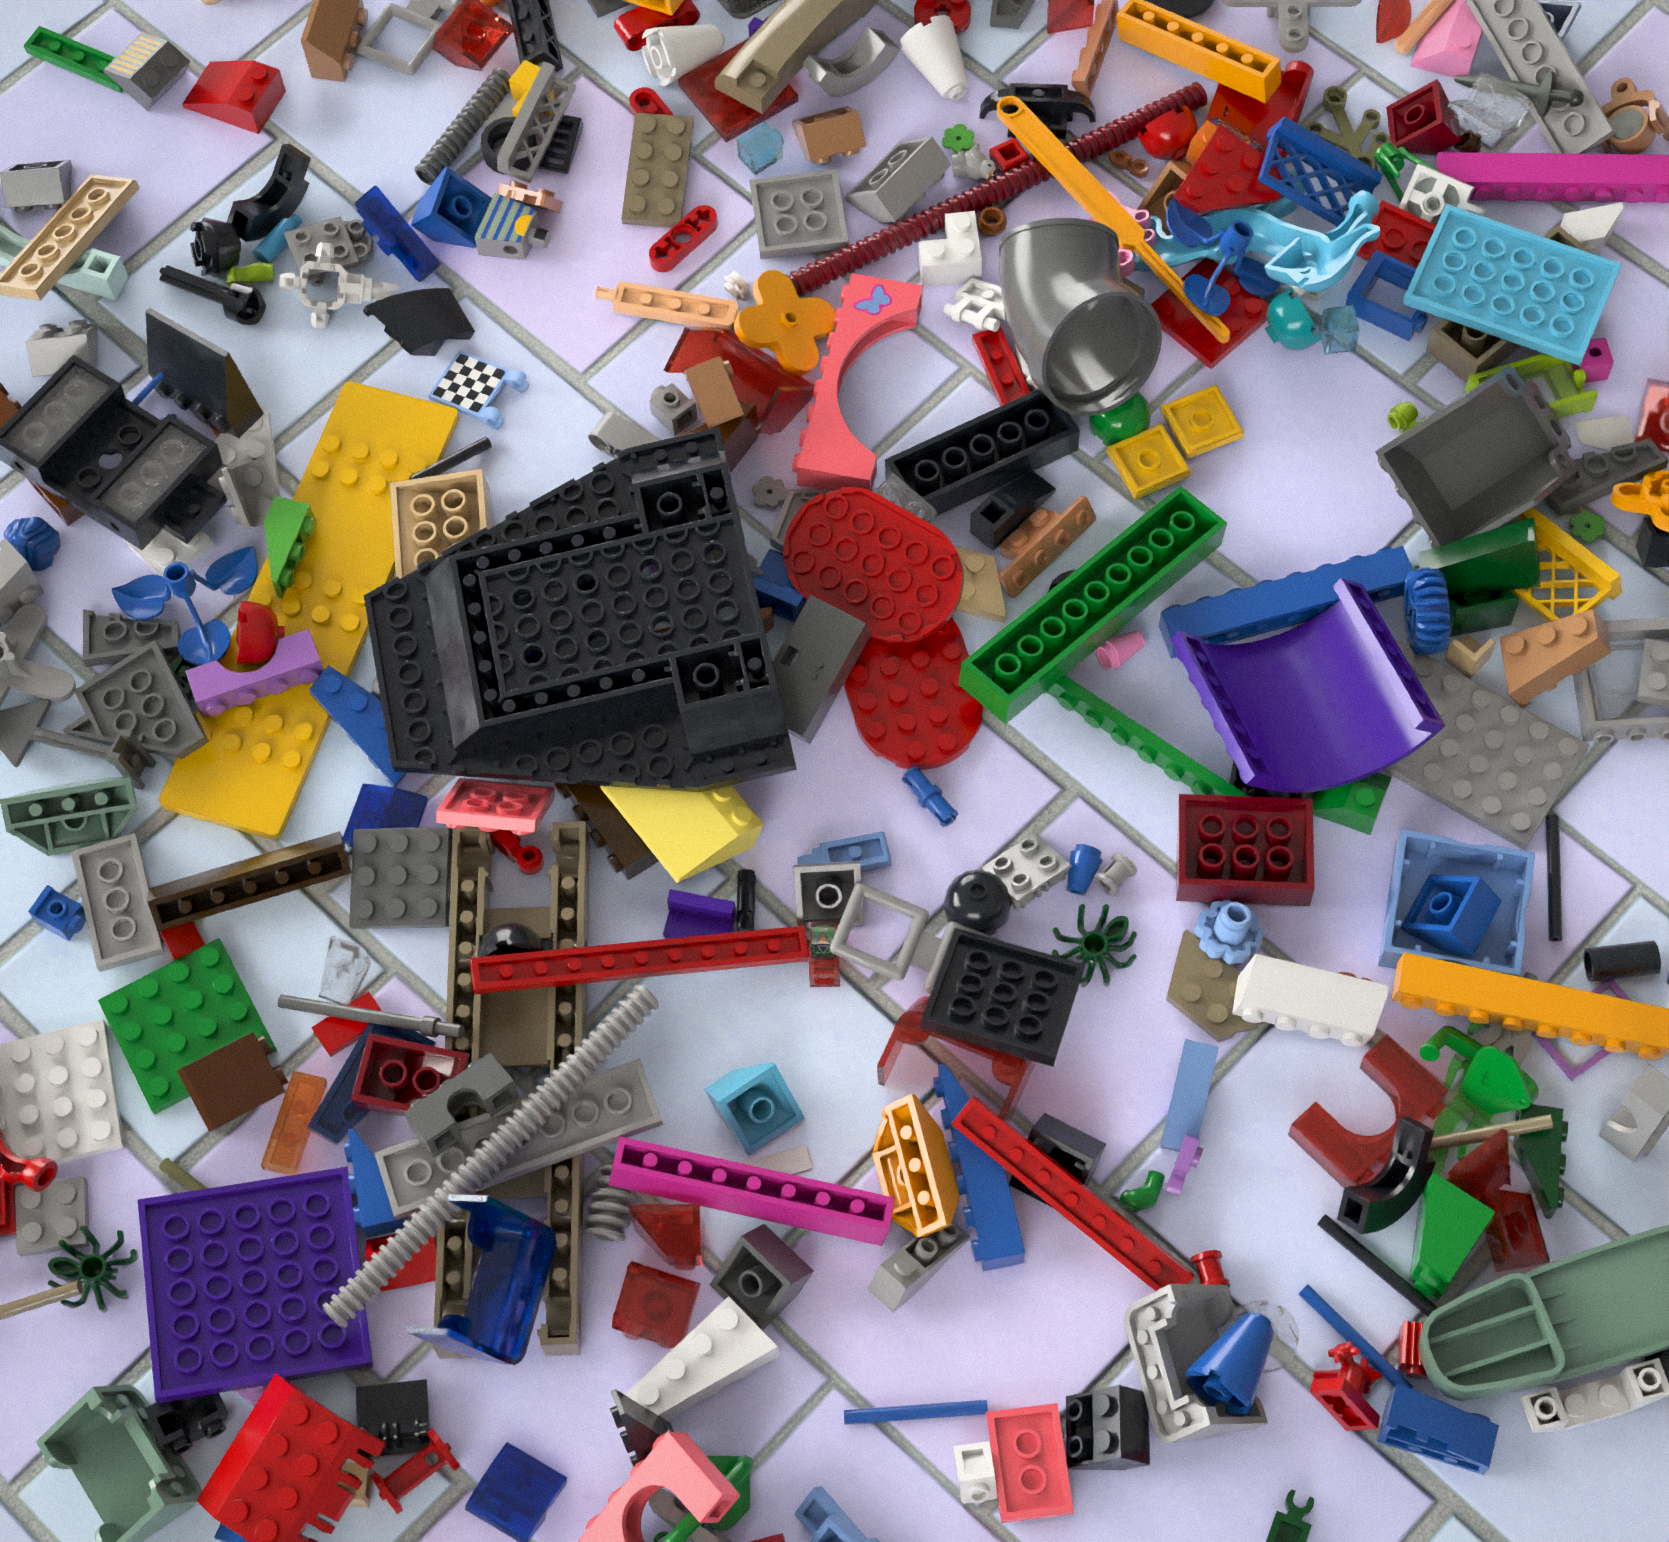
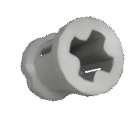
(1115, 874)

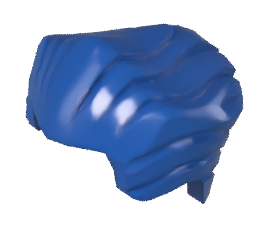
(34, 541)

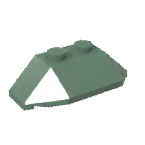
(71, 814)

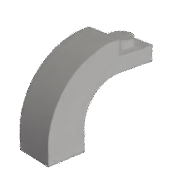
(856, 67)

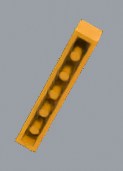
(1199, 49)

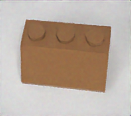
(332, 36)

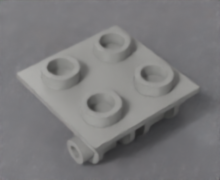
(305, 240)
(1028, 868)

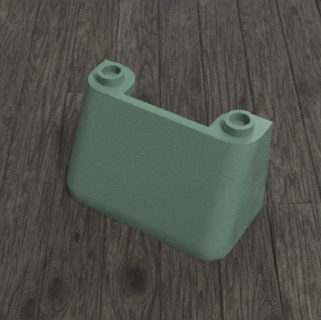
(120, 1463)

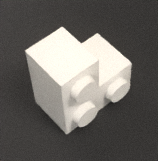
(956, 256)

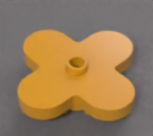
(785, 322)
(1645, 498)

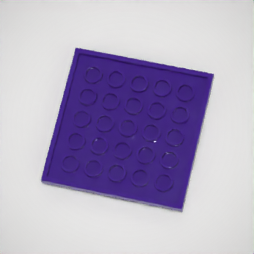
(243, 1284)

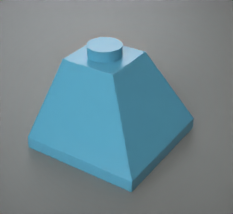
(754, 1105)

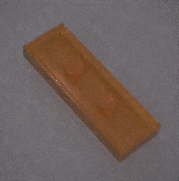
(290, 1129)

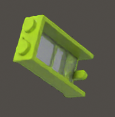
(1554, 378)

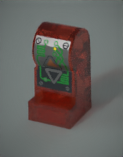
(821, 959)

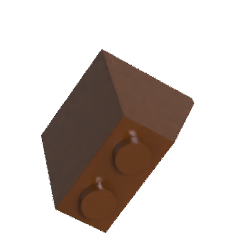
(233, 1080)

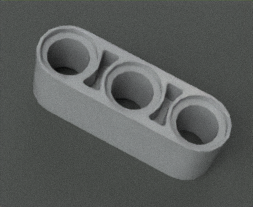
(615, 434)

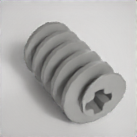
(608, 1209)

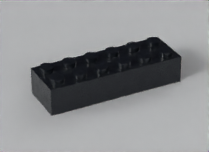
(986, 451)

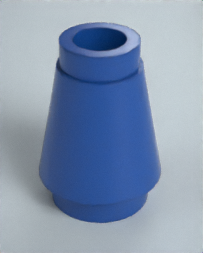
(1085, 864)

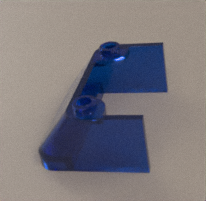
(505, 1286)

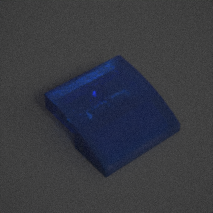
(384, 808)
(516, 1493)

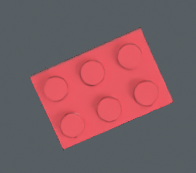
(1029, 1463)

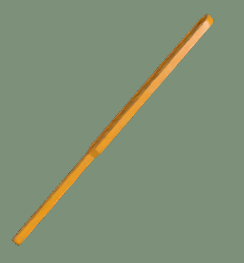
(1096, 200)

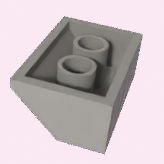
(900, 180)

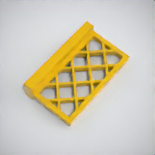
(1573, 557)

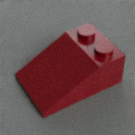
(401, 1072)

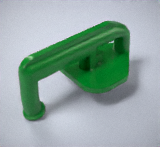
(1493, 1078)
(737, 1472)

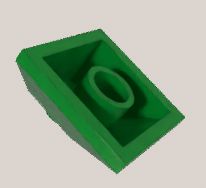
(1353, 804)

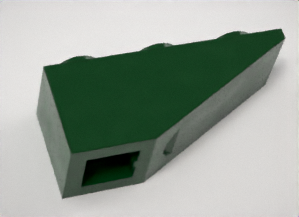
(1542, 1157)

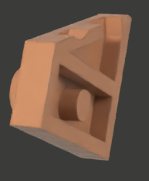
(542, 198)

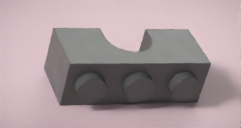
(481, 1084)

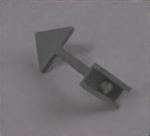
(22, 725)

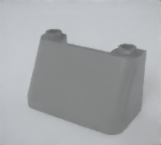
(1166, 1337)

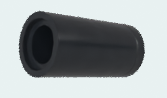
(1622, 961)

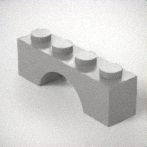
(1641, 1116)

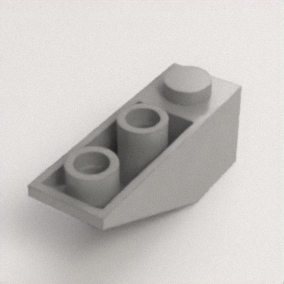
(915, 1265)

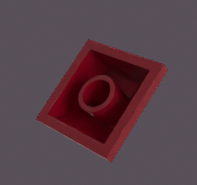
(1423, 121)

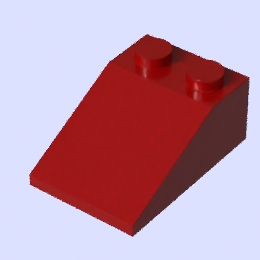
(237, 93)

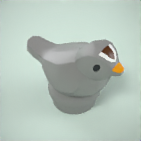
(972, 164)

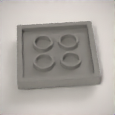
(799, 213)

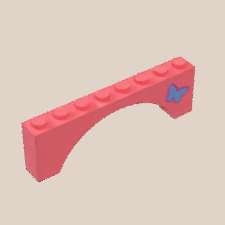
(870, 312)

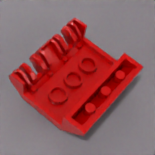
(287, 1468)

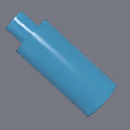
(275, 241)

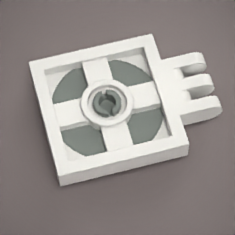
(1432, 190)

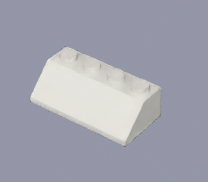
(1309, 1000)

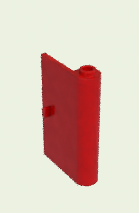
(1257, 117)

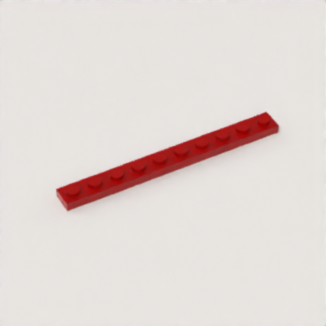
(638, 959)

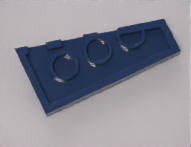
(337, 1110)

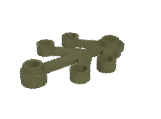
(1334, 102)

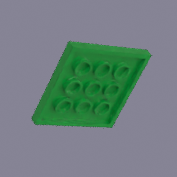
(179, 1018)

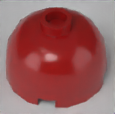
(1169, 135)
(256, 633)

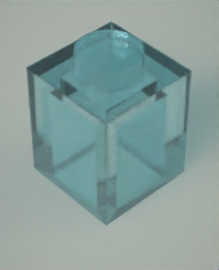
(760, 147)
(1339, 329)

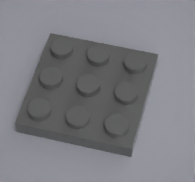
(401, 878)

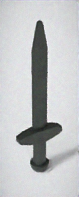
(1543, 93)

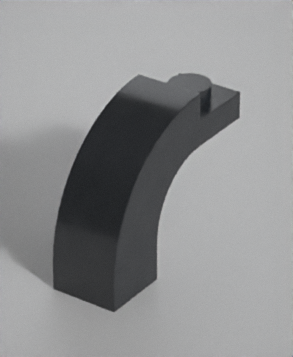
(277, 200)
(1396, 1187)

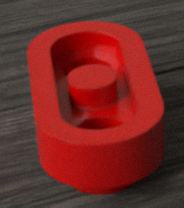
(648, 97)

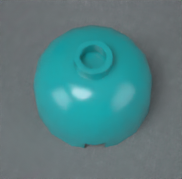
(1290, 322)

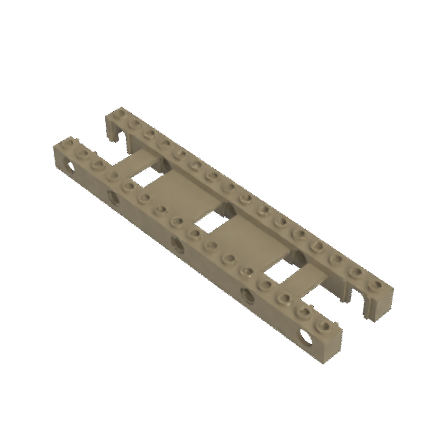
(520, 1031)

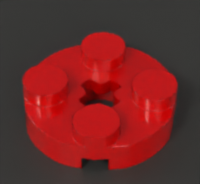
(957, 10)

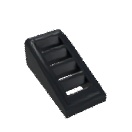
(568, 123)

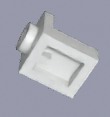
(975, 1472)

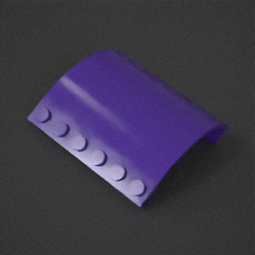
(1314, 700)

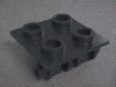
(395, 1415)

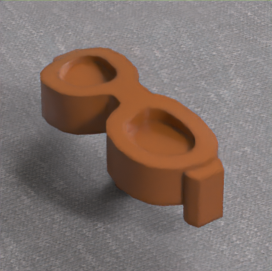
(1122, 160)

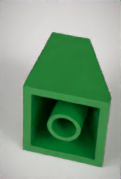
(1445, 1234)

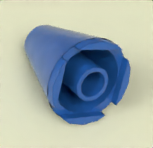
(1233, 1365)

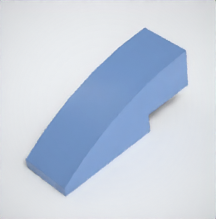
(1189, 1093)

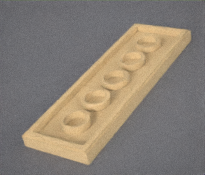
(66, 236)

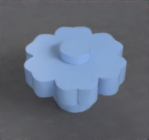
(1229, 931)

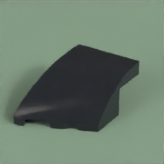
(422, 319)

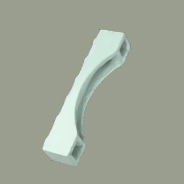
(92, 272)

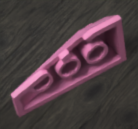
(1449, 42)

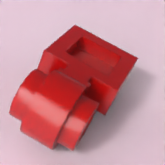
(509, 845)

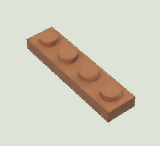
(1097, 44)

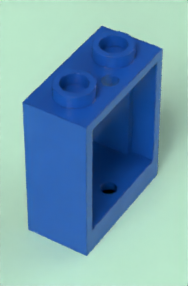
(1396, 273)

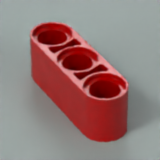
(633, 23)

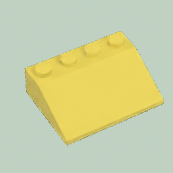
(688, 828)

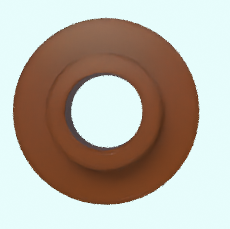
(990, 215)

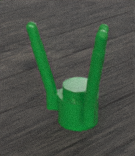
(1392, 162)

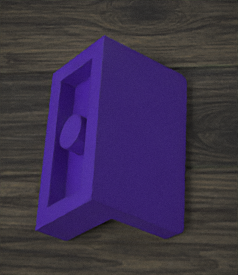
(697, 915)

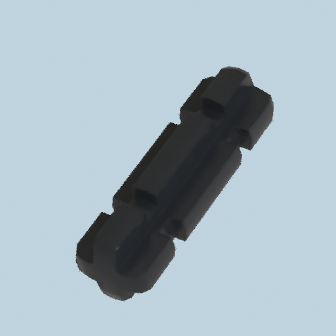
(745, 900)

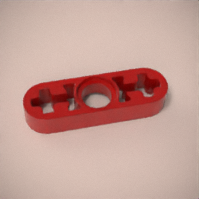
(682, 250)

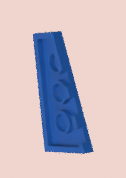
(359, 716)

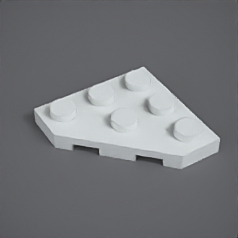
(252, 445)

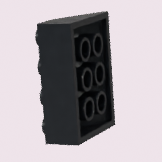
(199, 376)

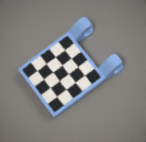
(472, 386)

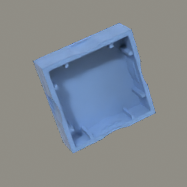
(1502, 868)

